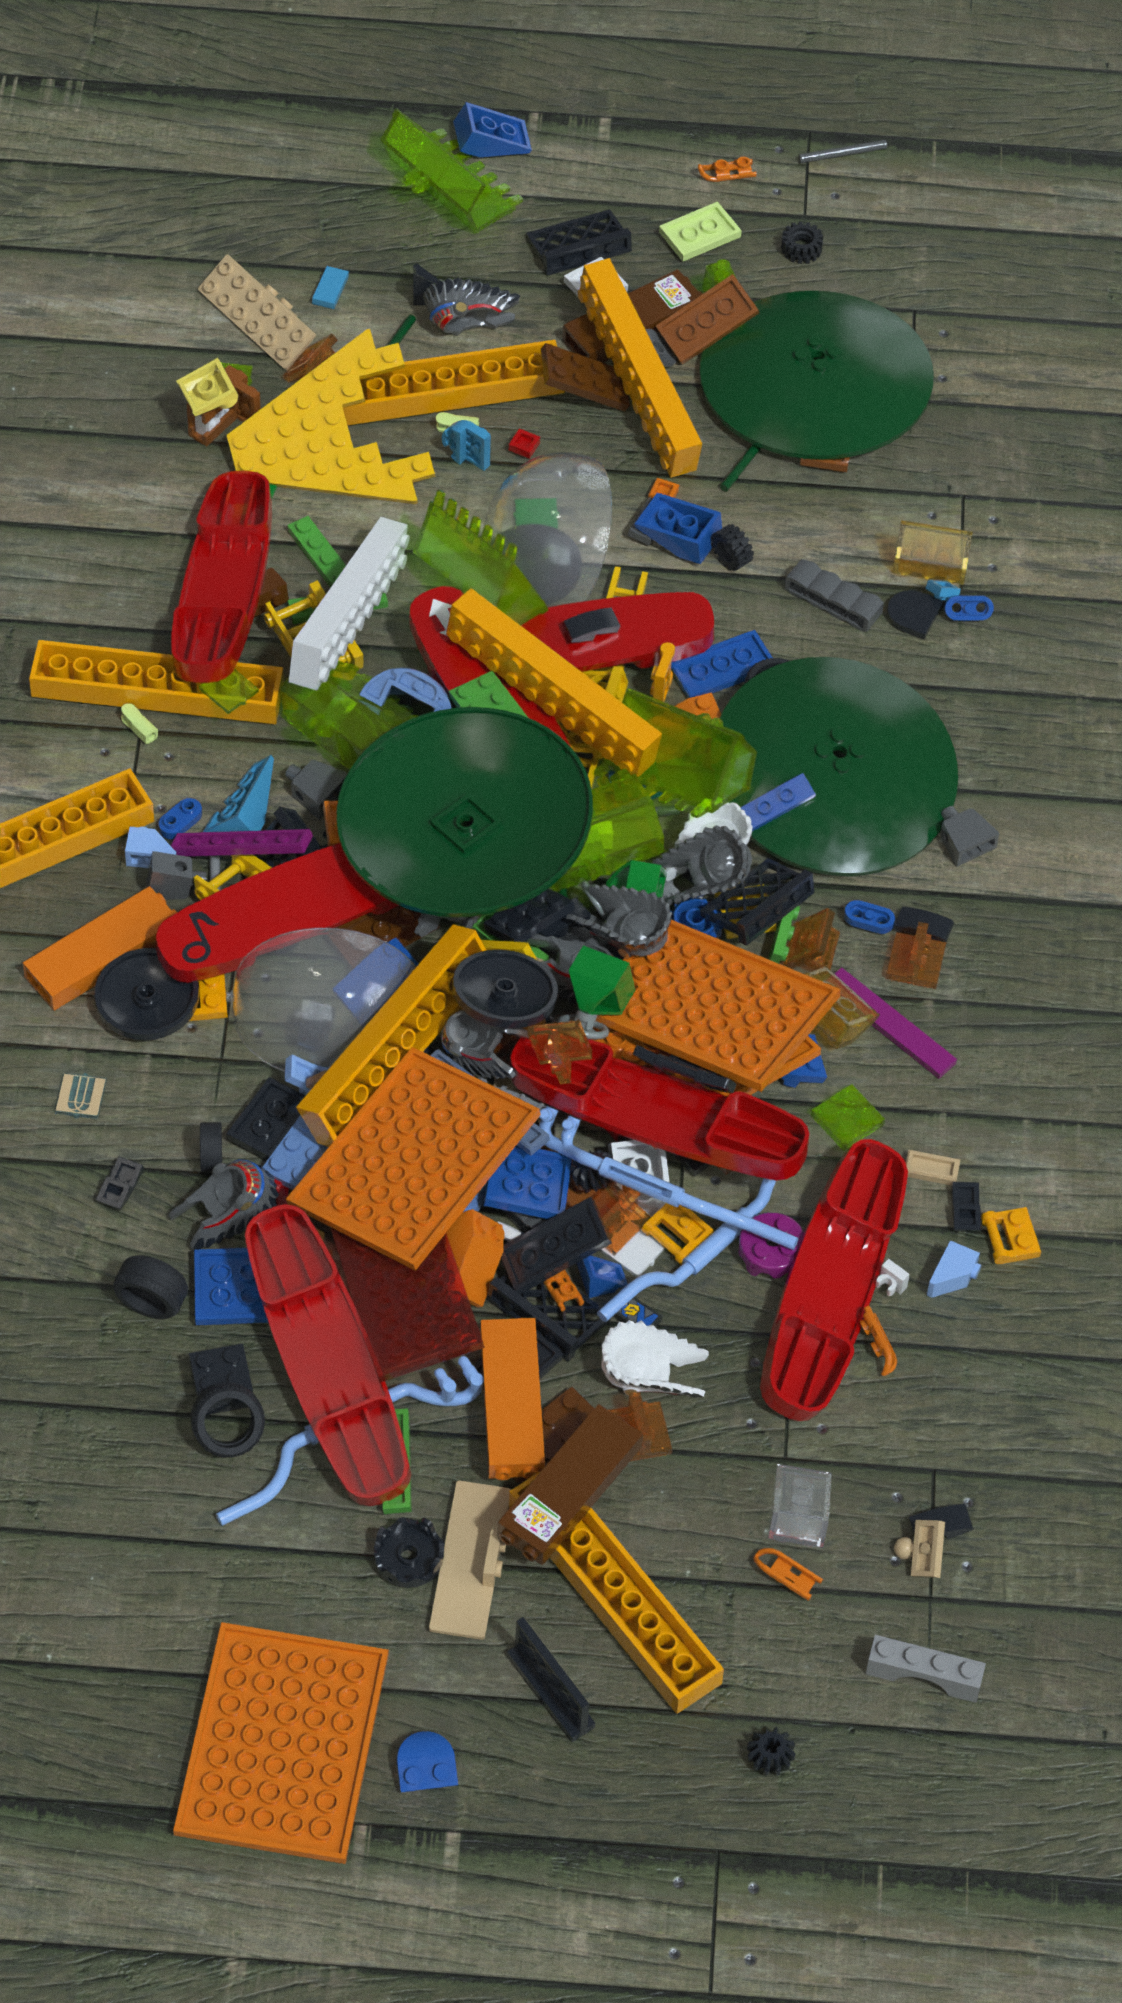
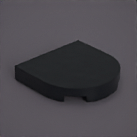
(914, 612)

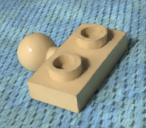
(925, 1549)

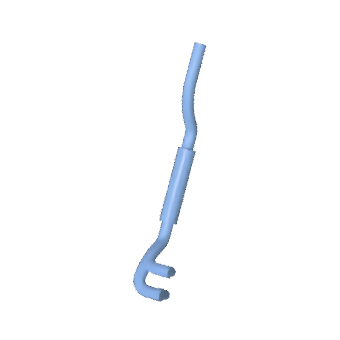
(650, 1184)
(694, 1261)
(446, 1397)

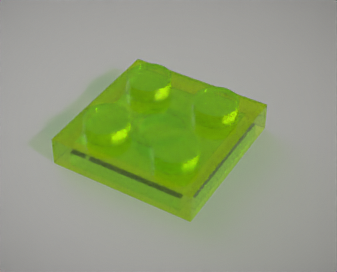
(847, 1117)

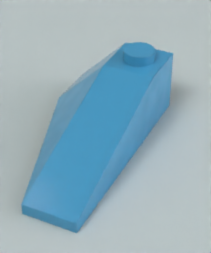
(248, 804)

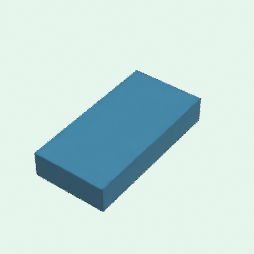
(330, 287)

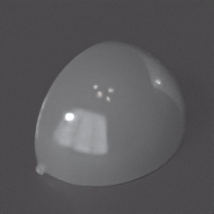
(560, 521)
(313, 992)

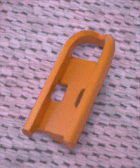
(722, 169)
(566, 1289)
(881, 1344)
(781, 1570)

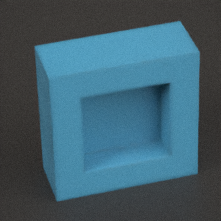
(942, 589)

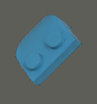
(468, 443)

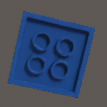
(530, 1183)
(226, 1288)

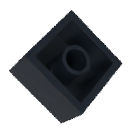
(220, 1366)

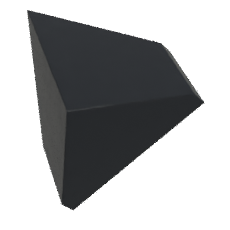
(421, 281)

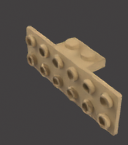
(257, 311)
(470, 1561)

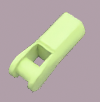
(444, 420)
(138, 724)

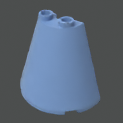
(407, 682)

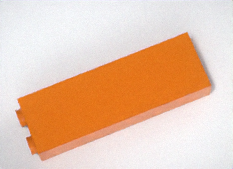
(78, 959)
(512, 1398)

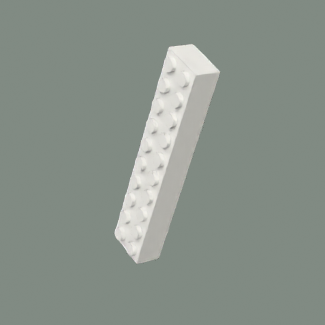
(348, 603)

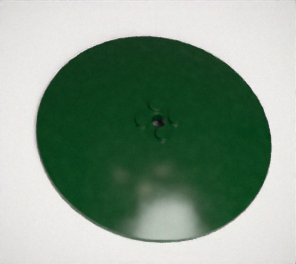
(848, 403)
(455, 766)
(876, 801)

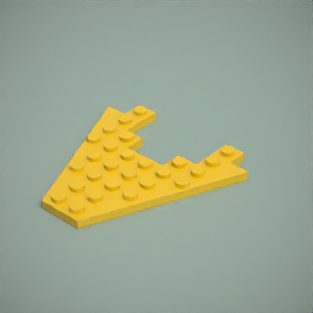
(305, 439)

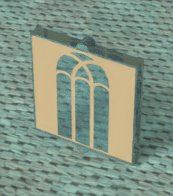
(80, 1095)

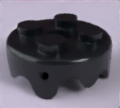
(403, 1536)

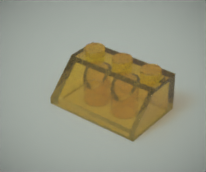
(932, 552)
(847, 1017)

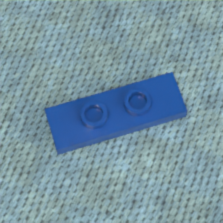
(779, 801)

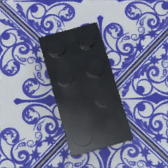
(555, 1245)

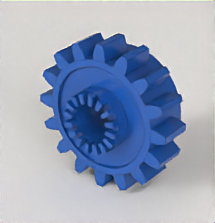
(689, 914)

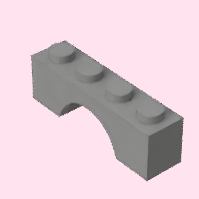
(898, 1659)

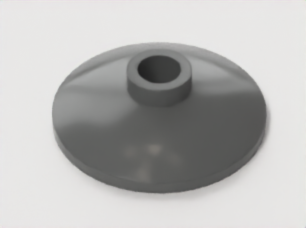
(663, 350)

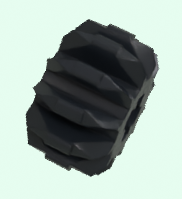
(588, 1178)
(777, 1743)

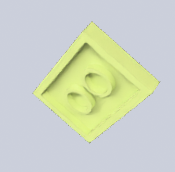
(700, 231)

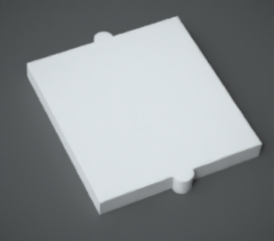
(637, 1253)

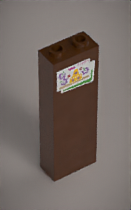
(652, 303)
(569, 1485)

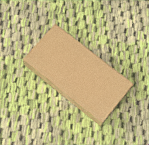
(932, 1167)

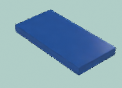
(720, 665)

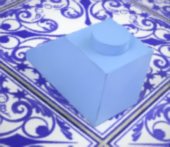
(141, 843)
(954, 1270)

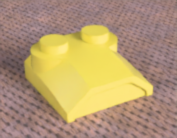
(208, 388)

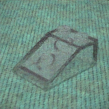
(800, 1506)

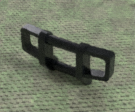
(702, 1077)

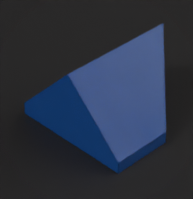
(601, 1276)

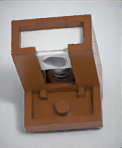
(211, 424)

